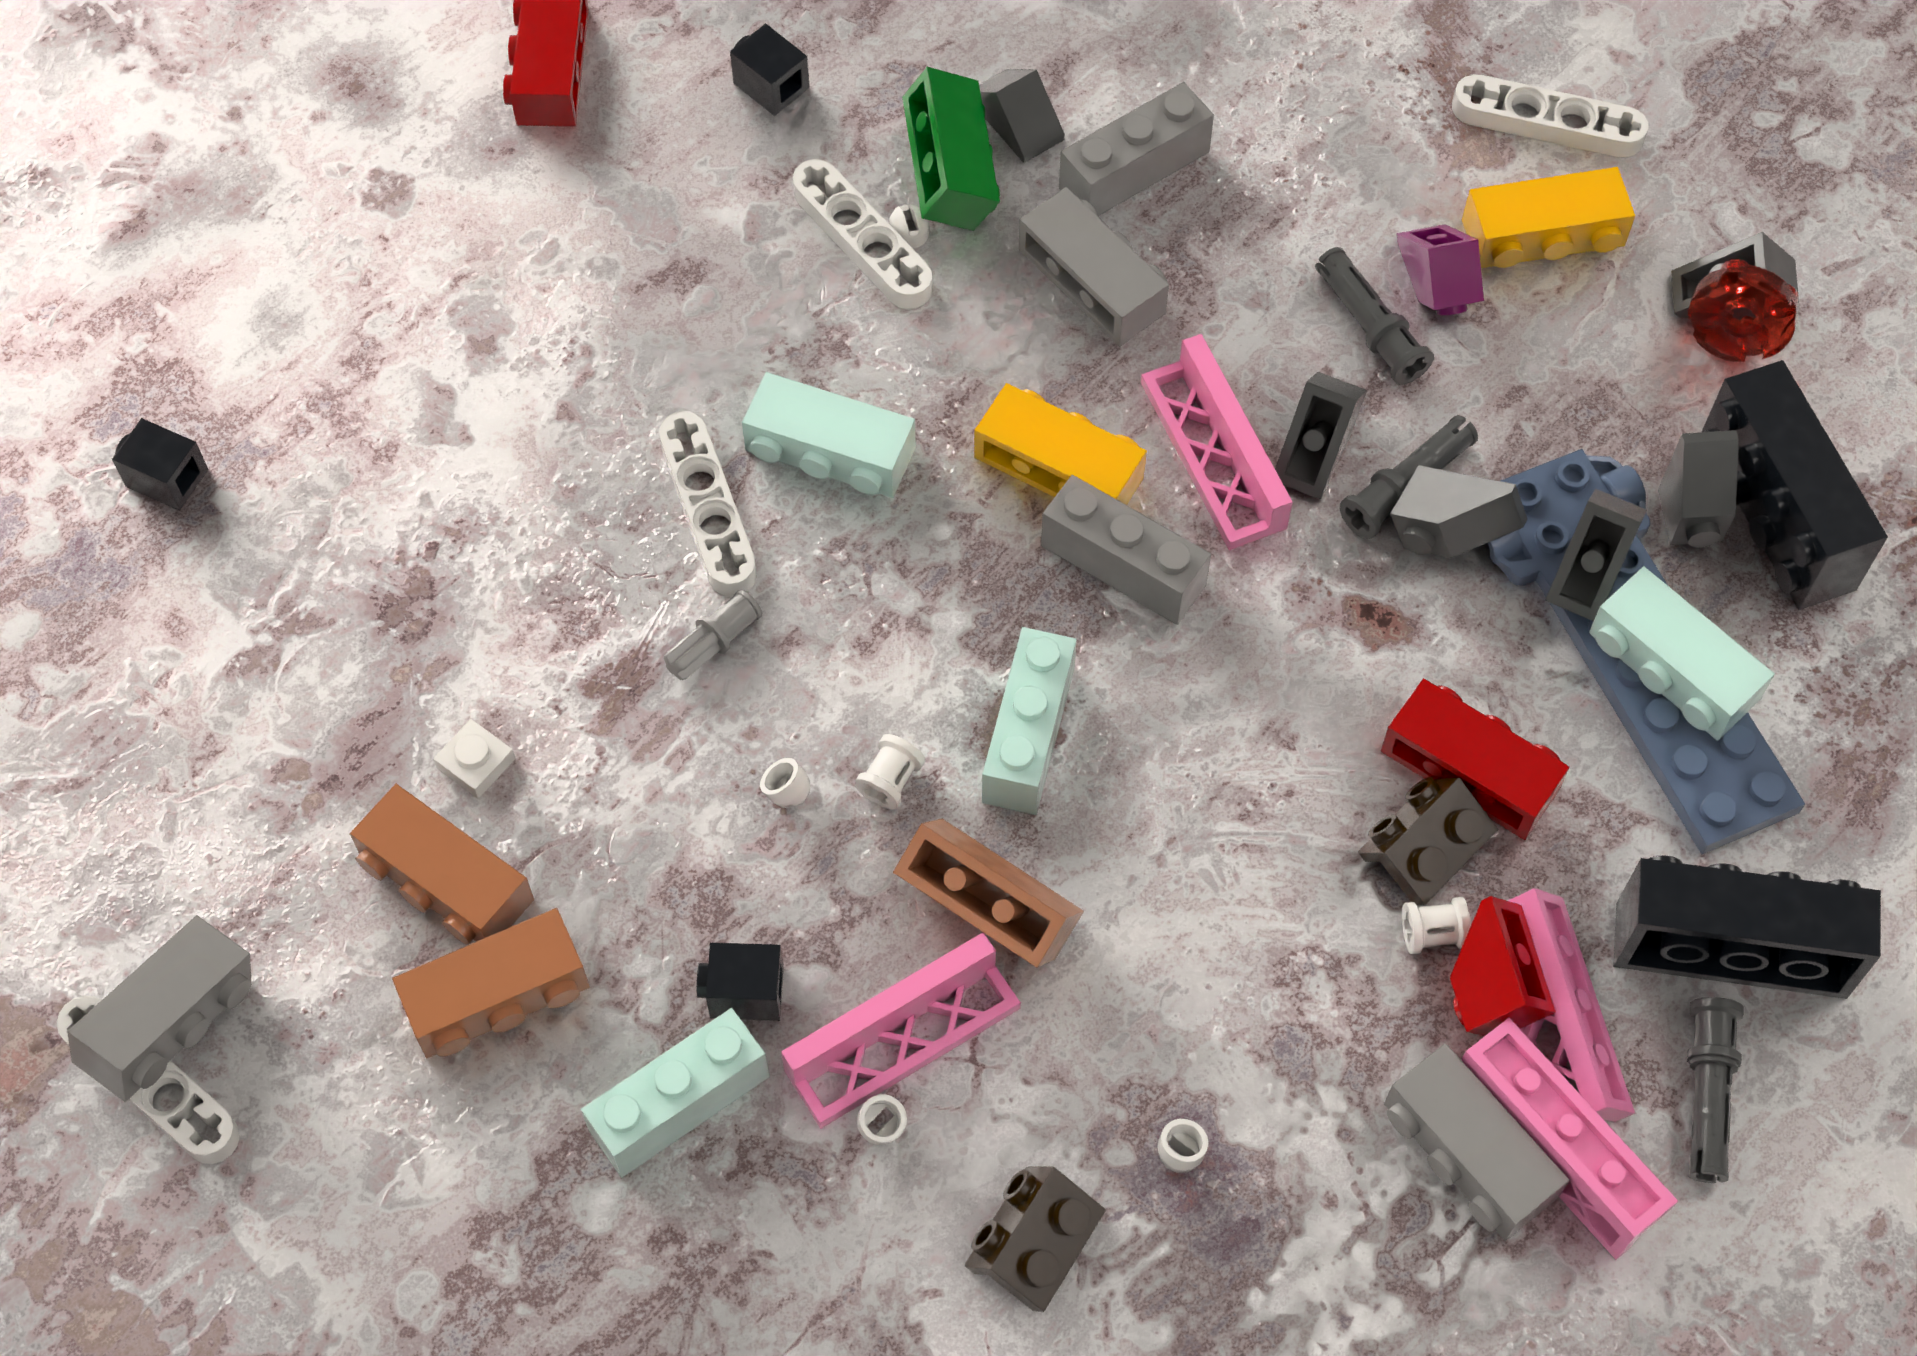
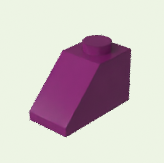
(1443, 267)

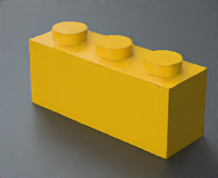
(1549, 217)
(1048, 445)

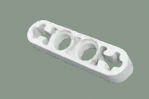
(1550, 107)
(856, 237)
(707, 503)
(185, 1135)

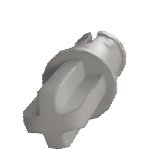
(712, 635)

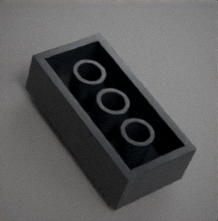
(1796, 487)
(1747, 927)

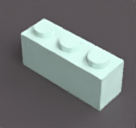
(829, 435)
(1680, 653)
(1028, 721)
(676, 1092)

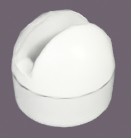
(910, 212)
(785, 783)
(890, 1130)
(1186, 1139)

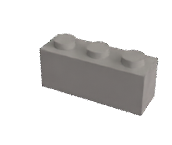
(1138, 149)
(1093, 266)
(1125, 549)
(161, 1009)
(1474, 1143)

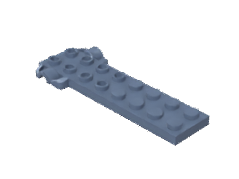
(1713, 785)

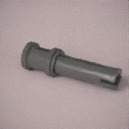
(1385, 331)
(1374, 504)
(1714, 1062)

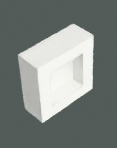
(474, 758)

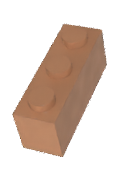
(440, 867)
(988, 892)
(491, 984)

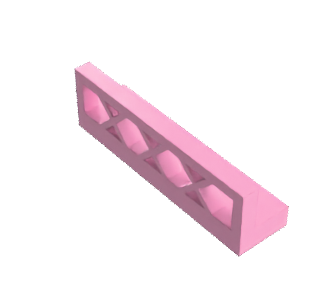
(1235, 436)
(890, 1011)
(1578, 1013)
(1608, 1182)

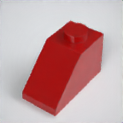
(1499, 971)

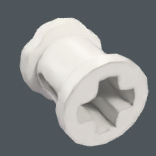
(889, 771)
(1435, 924)

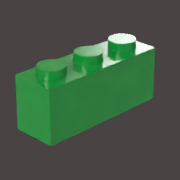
(950, 149)

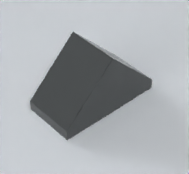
(1021, 112)

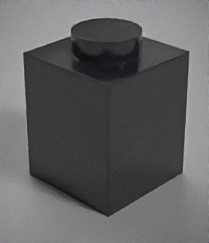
(769, 69)
(159, 463)
(742, 979)

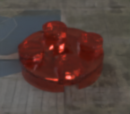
(1749, 288)

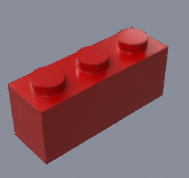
(546, 61)
(1449, 739)

